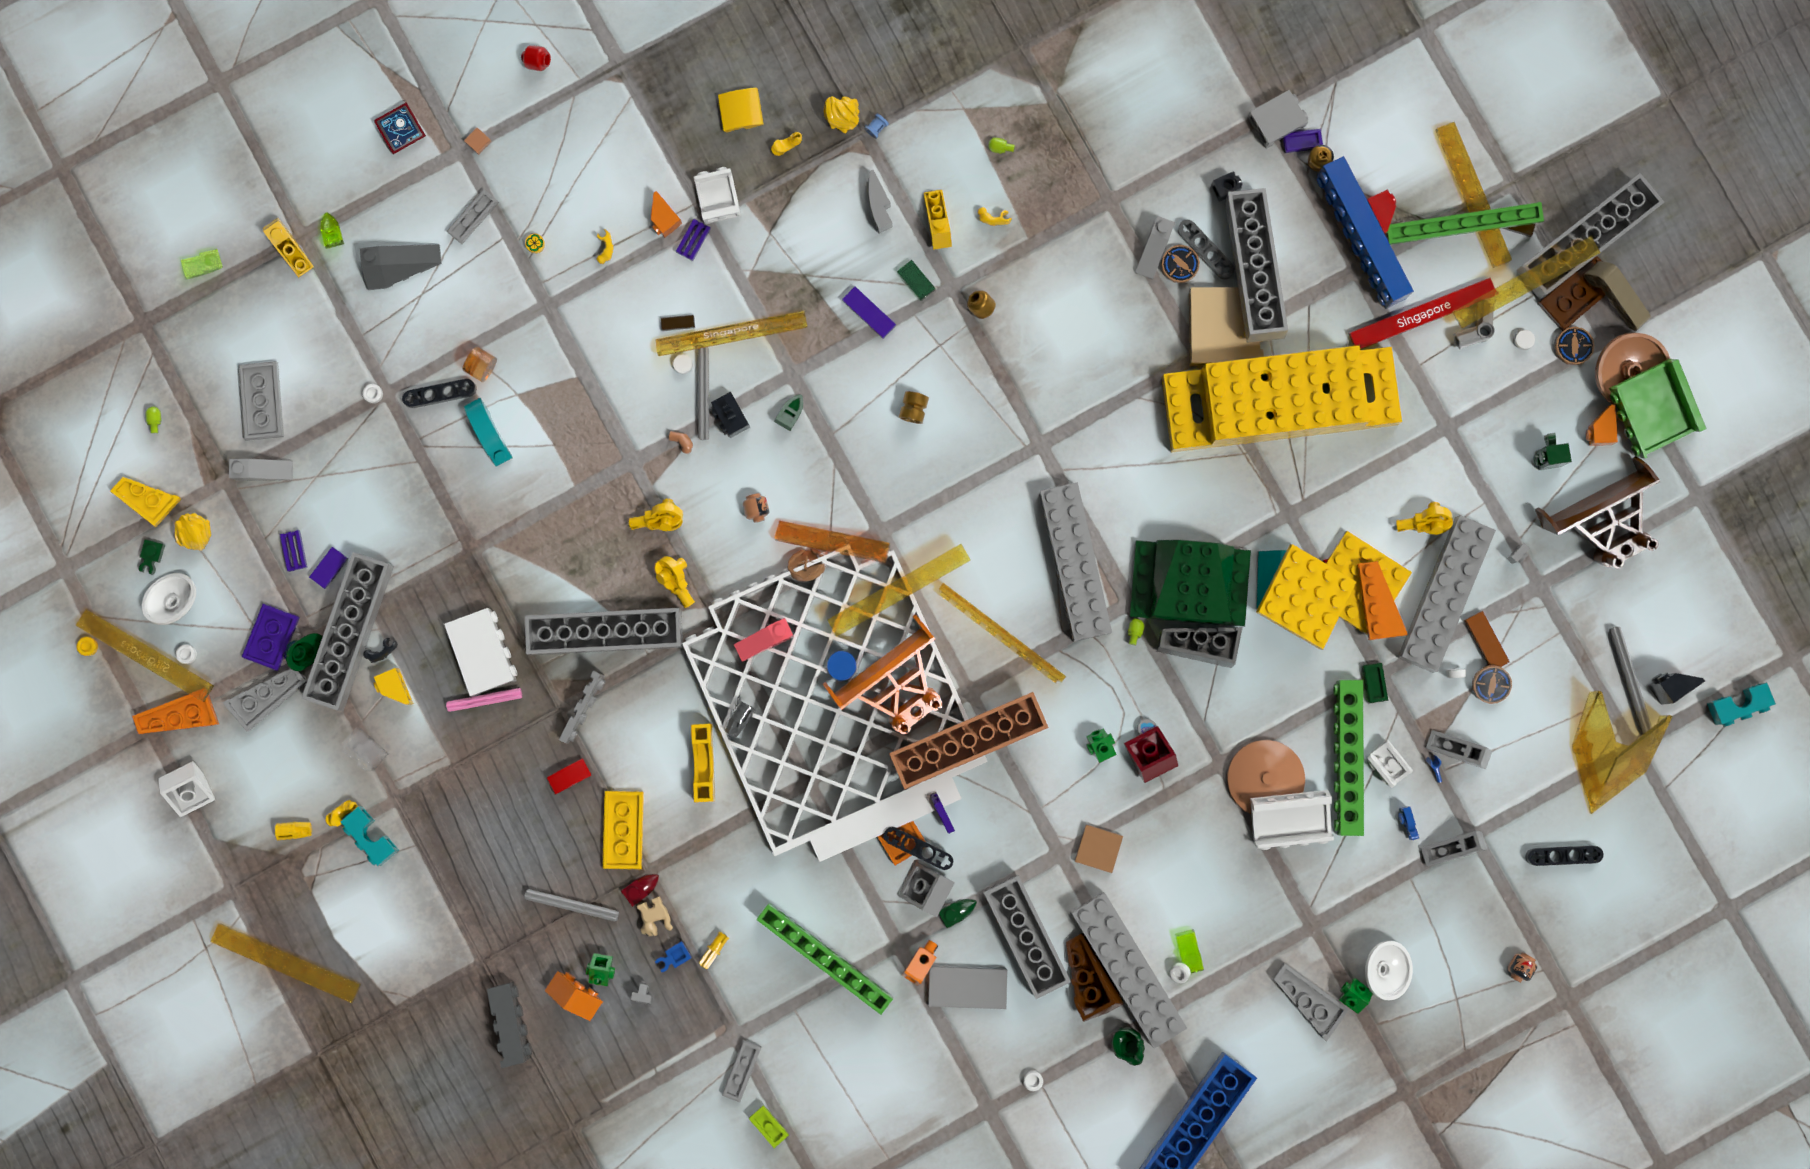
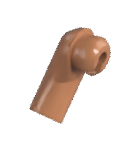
(683, 439)

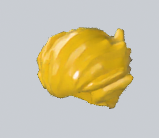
(841, 113)
(192, 531)

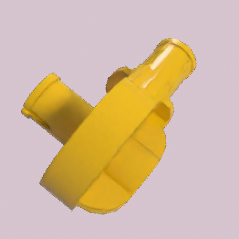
(659, 517)
(1428, 520)
(673, 578)

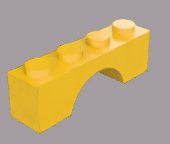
(703, 762)

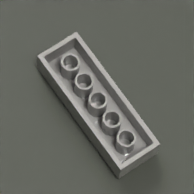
(1027, 937)

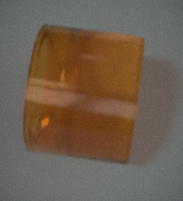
(479, 364)

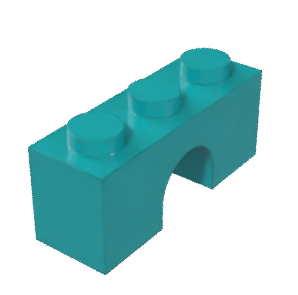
(1756, 699)
(357, 825)

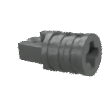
(739, 719)

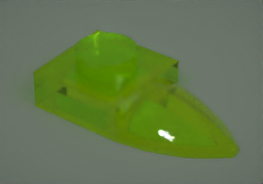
(331, 231)

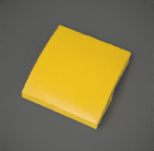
(740, 109)

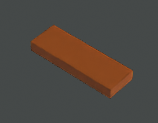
(1487, 640)

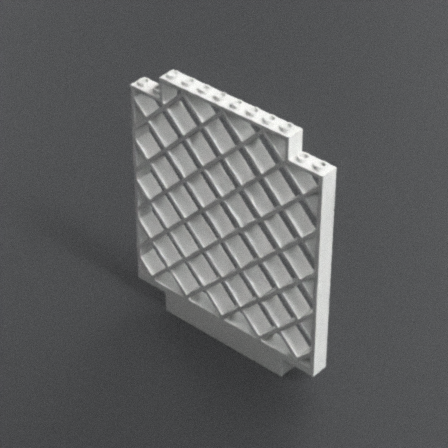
(869, 821)

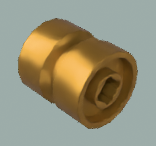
(913, 407)

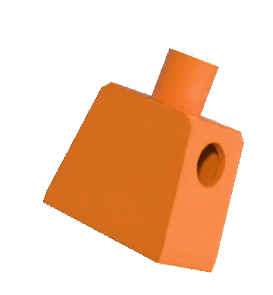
(915, 969)

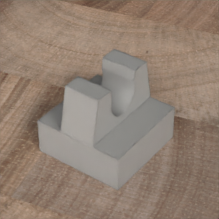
(642, 995)

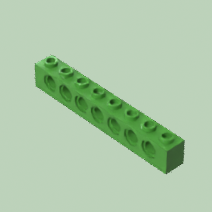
(1356, 766)
(825, 958)

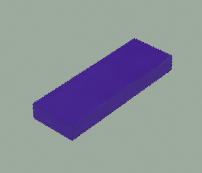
(869, 312)

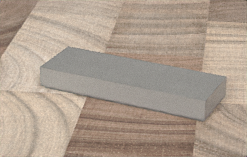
(472, 216)
(741, 1070)

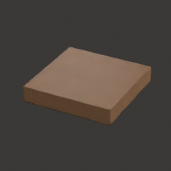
(1099, 848)

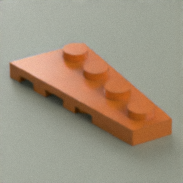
(1379, 606)
(176, 715)

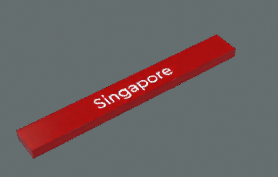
(1419, 315)

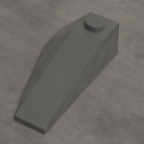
(391, 264)

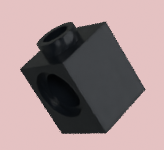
(1219, 189)

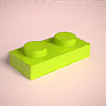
(768, 1126)

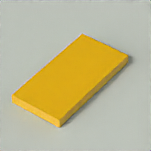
(623, 830)

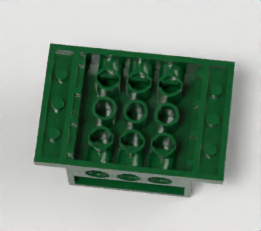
(1190, 582)

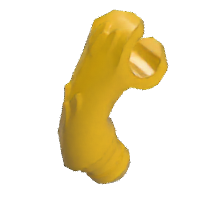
(782, 146)
(986, 218)
(607, 253)
(335, 817)

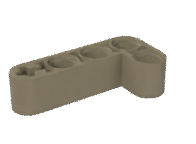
(1619, 292)

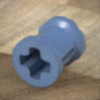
(876, 126)

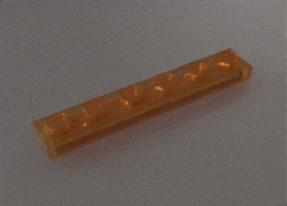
(832, 541)

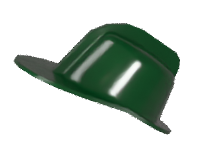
(302, 652)

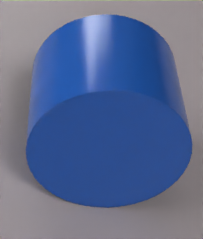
(842, 666)

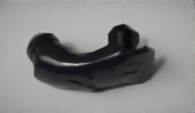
(378, 656)

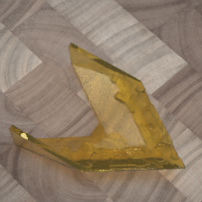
(1604, 763)

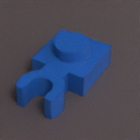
(1406, 817)
(675, 955)

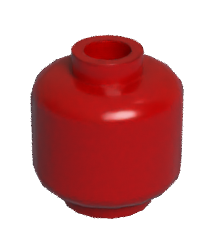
(536, 58)

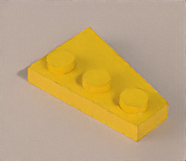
(146, 501)

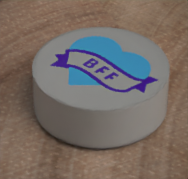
(1145, 725)

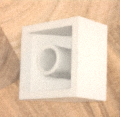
(186, 789)

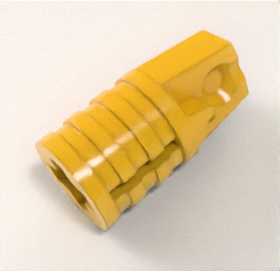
(292, 830)

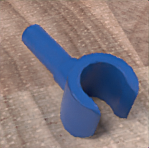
(1435, 765)

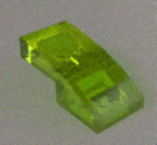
(202, 264)
(1189, 950)

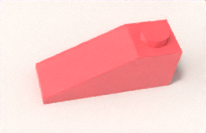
(764, 639)

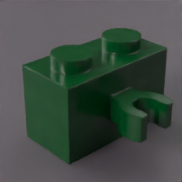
(1552, 455)

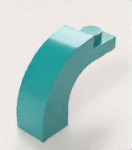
(486, 432)

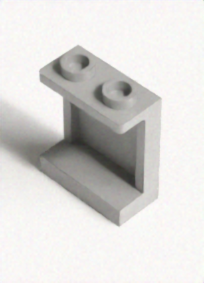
(1278, 118)

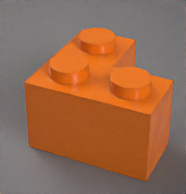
(573, 996)

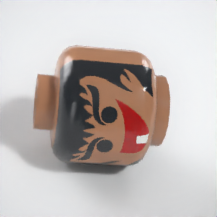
(756, 507)
(1522, 967)

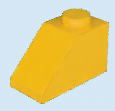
(393, 686)

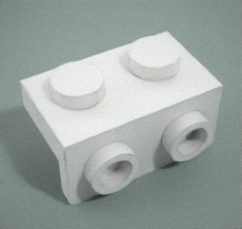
(1389, 764)

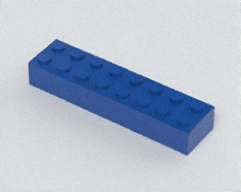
(1364, 233)
(1202, 1116)

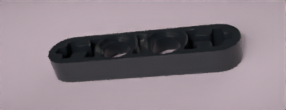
(439, 393)
(918, 848)
(1564, 855)

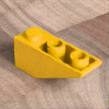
(938, 219)
(287, 247)

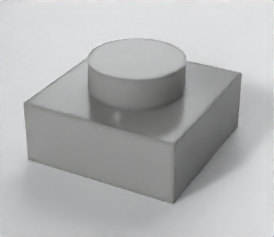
(1518, 554)

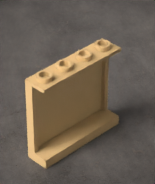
(1218, 327)

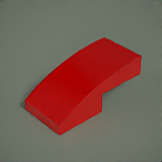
(568, 776)

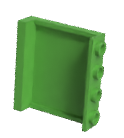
(1656, 407)

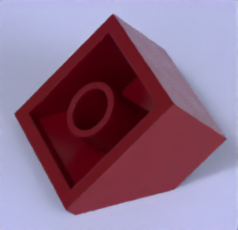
(1151, 754)

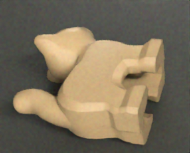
(650, 915)

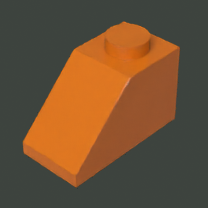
(663, 217)
(1603, 429)

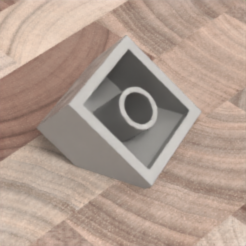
(926, 889)

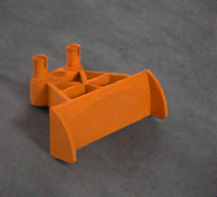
(900, 717)

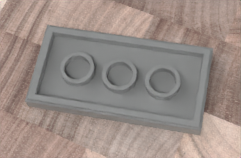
(261, 401)
(968, 987)

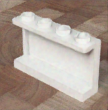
(481, 651)
(1291, 819)

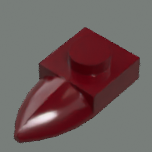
(640, 888)

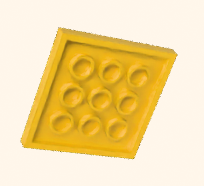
(1345, 558)
(1306, 597)

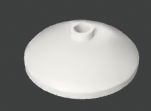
(169, 599)
(1388, 970)

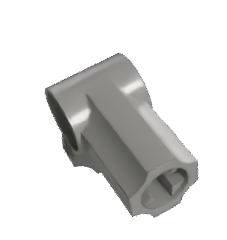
(1472, 335)

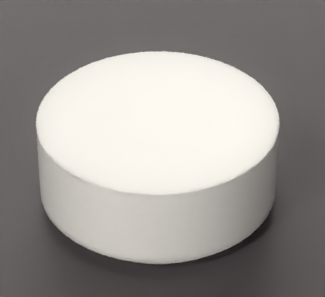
(1524, 339)
(682, 364)
(372, 393)
(186, 654)
(1455, 673)
(1180, 973)
(1033, 1080)

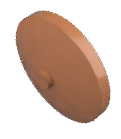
(1625, 358)
(1263, 771)

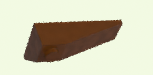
(1092, 985)

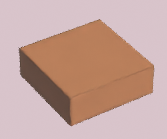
(477, 141)

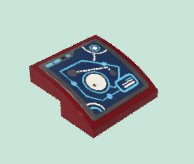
(399, 128)

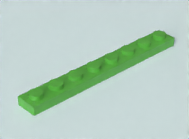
(1465, 223)

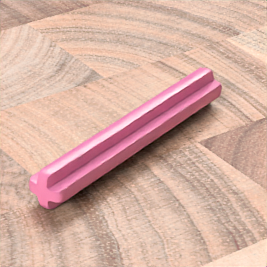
(485, 699)

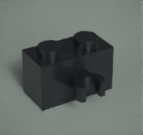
(730, 415)

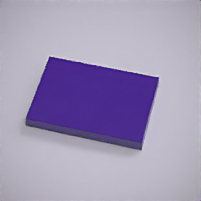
(270, 637)

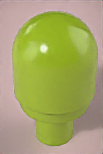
(1000, 146)
(153, 418)
(1135, 630)

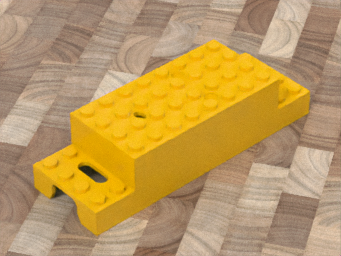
(1238, 398)

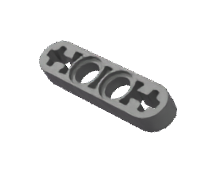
(1208, 247)

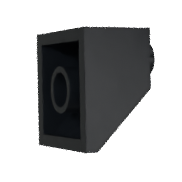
(1674, 686)

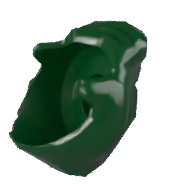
(1128, 1045)

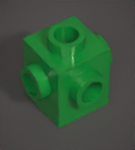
(1101, 745)
(600, 969)
(1355, 995)

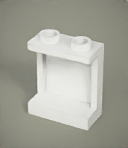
(717, 195)

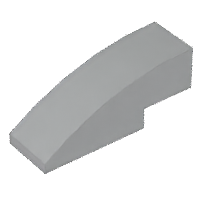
(879, 203)

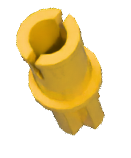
(713, 950)

